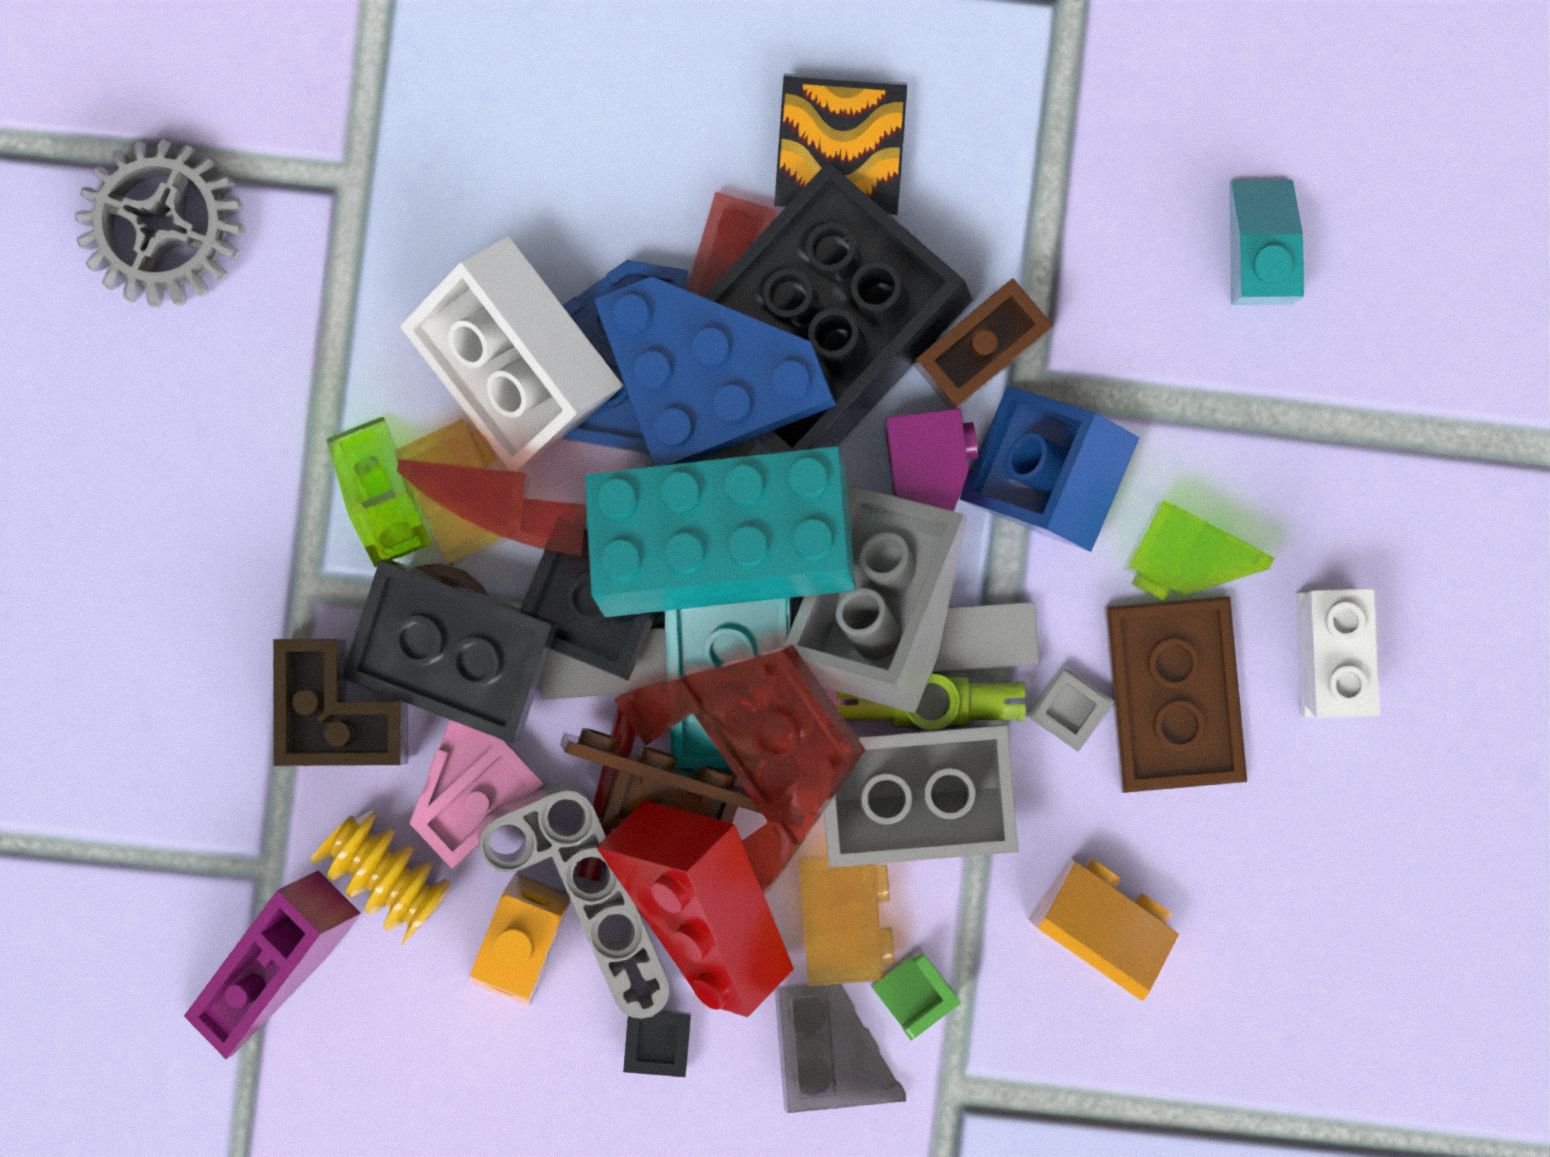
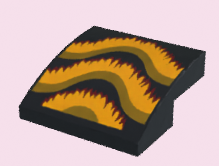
(844, 123)

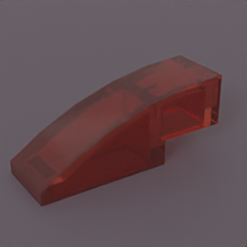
(501, 505)

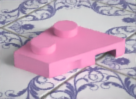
(464, 784)

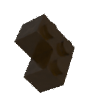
(315, 721)

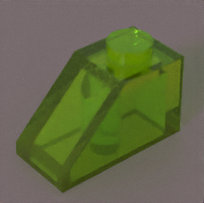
(376, 494)
(1188, 554)

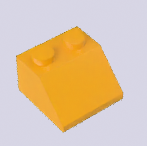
(1105, 927)

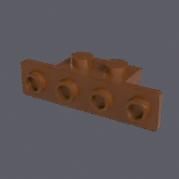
(656, 779)

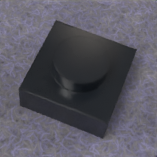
(658, 1044)

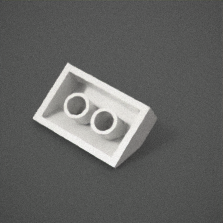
(510, 353)

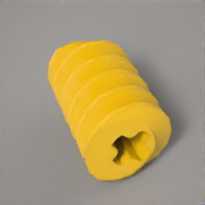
(382, 873)

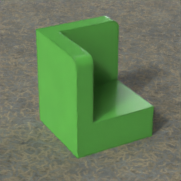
(916, 994)

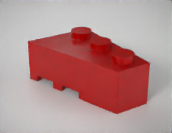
(701, 903)

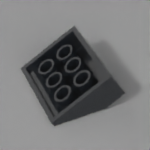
(850, 286)

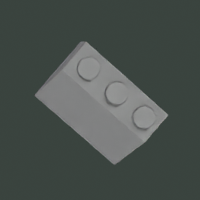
(925, 798)

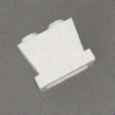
(1338, 653)

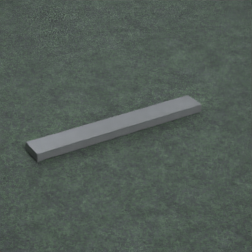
(970, 640)

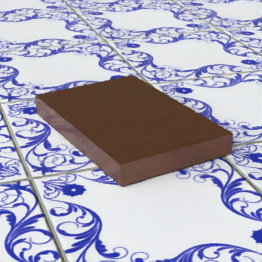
(1175, 694)

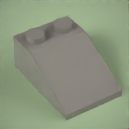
(890, 629)

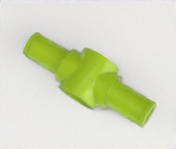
(965, 703)

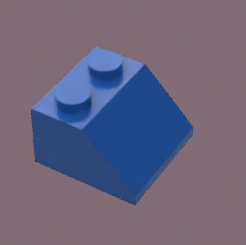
(1050, 467)

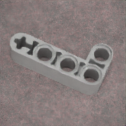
(590, 902)

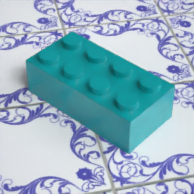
(719, 532)

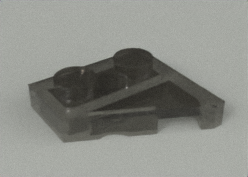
(828, 1052)

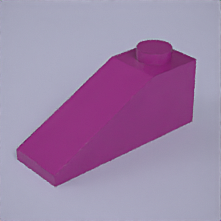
(930, 456)
(271, 961)

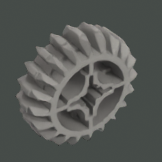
(151, 250)

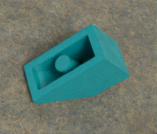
(1265, 243)

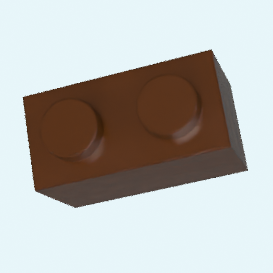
(983, 345)

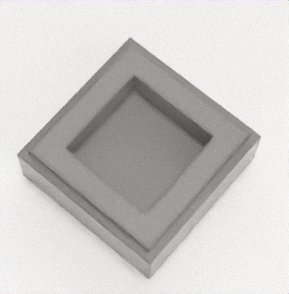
(1070, 708)

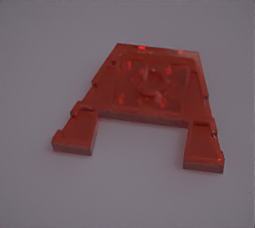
(772, 732)

